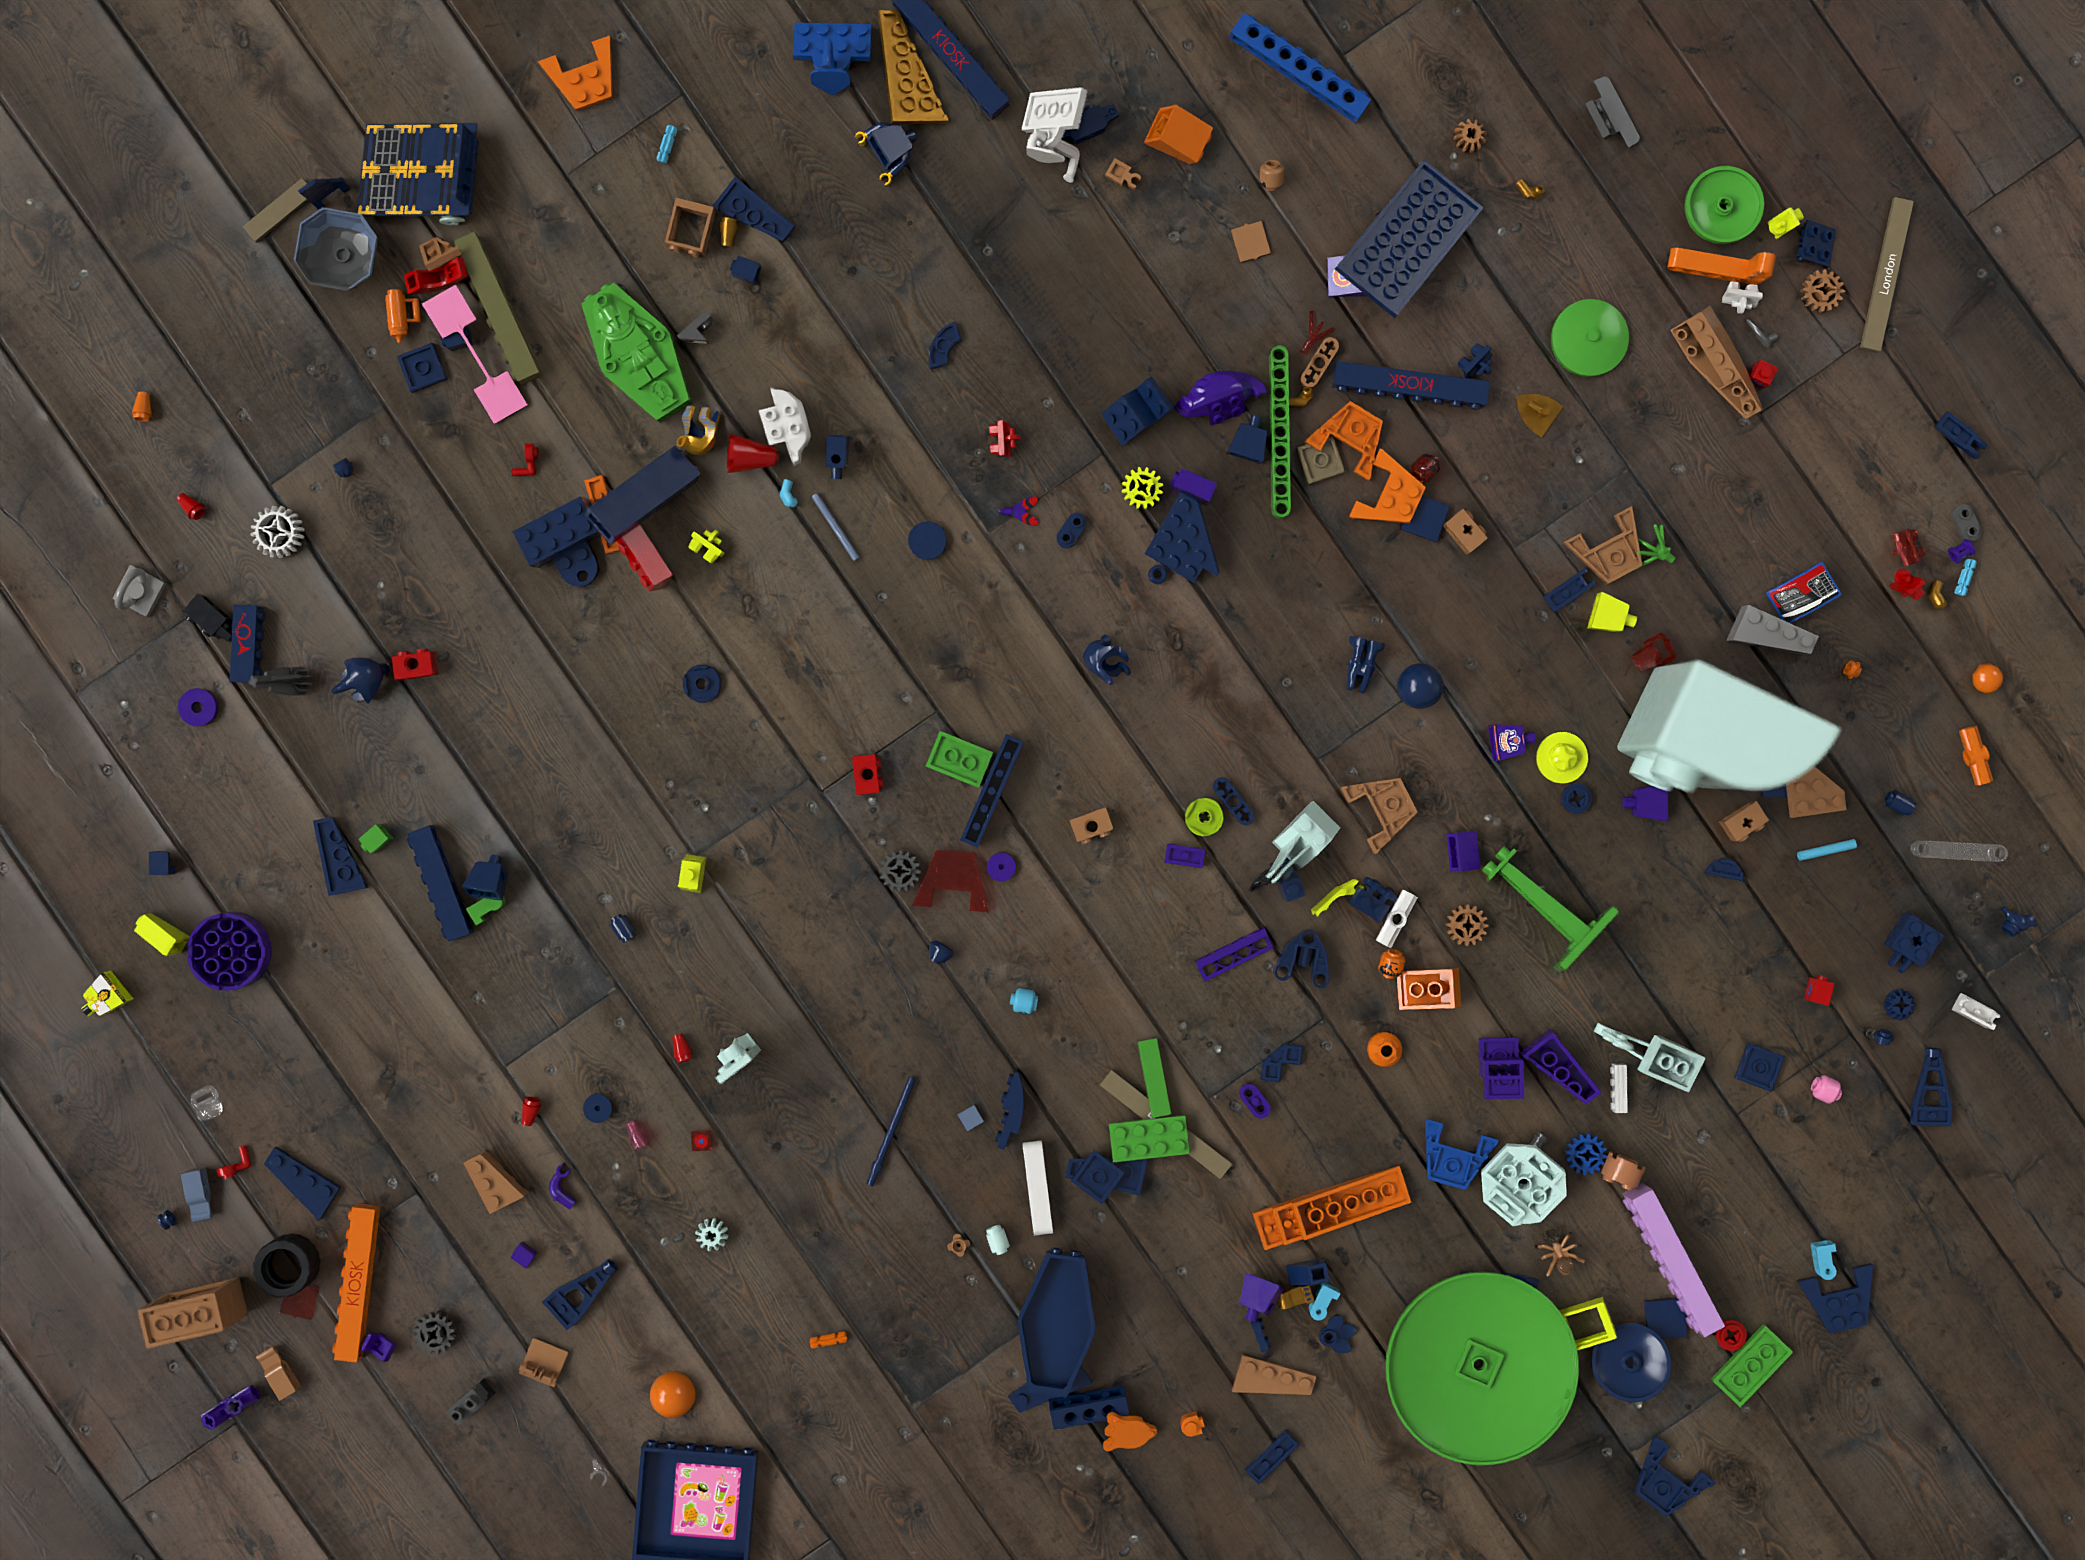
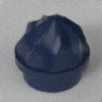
(343, 468)

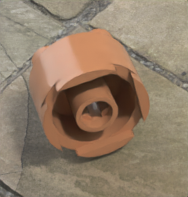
(1623, 1171)

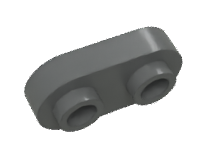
(1964, 524)

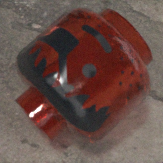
(1425, 468)

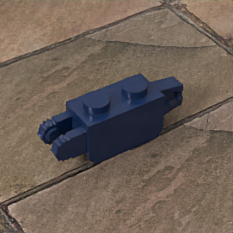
(1092, 123)

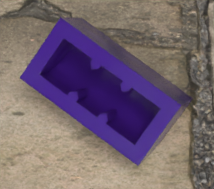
(1463, 851)

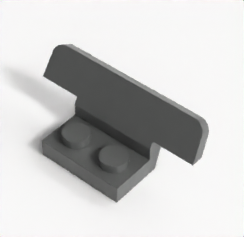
(1610, 113)

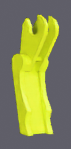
(1344, 889)

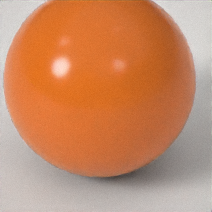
(672, 1394)

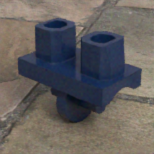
(1479, 364)

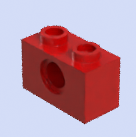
(403, 669)
(860, 764)

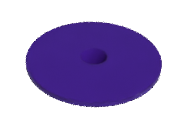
(1001, 866)

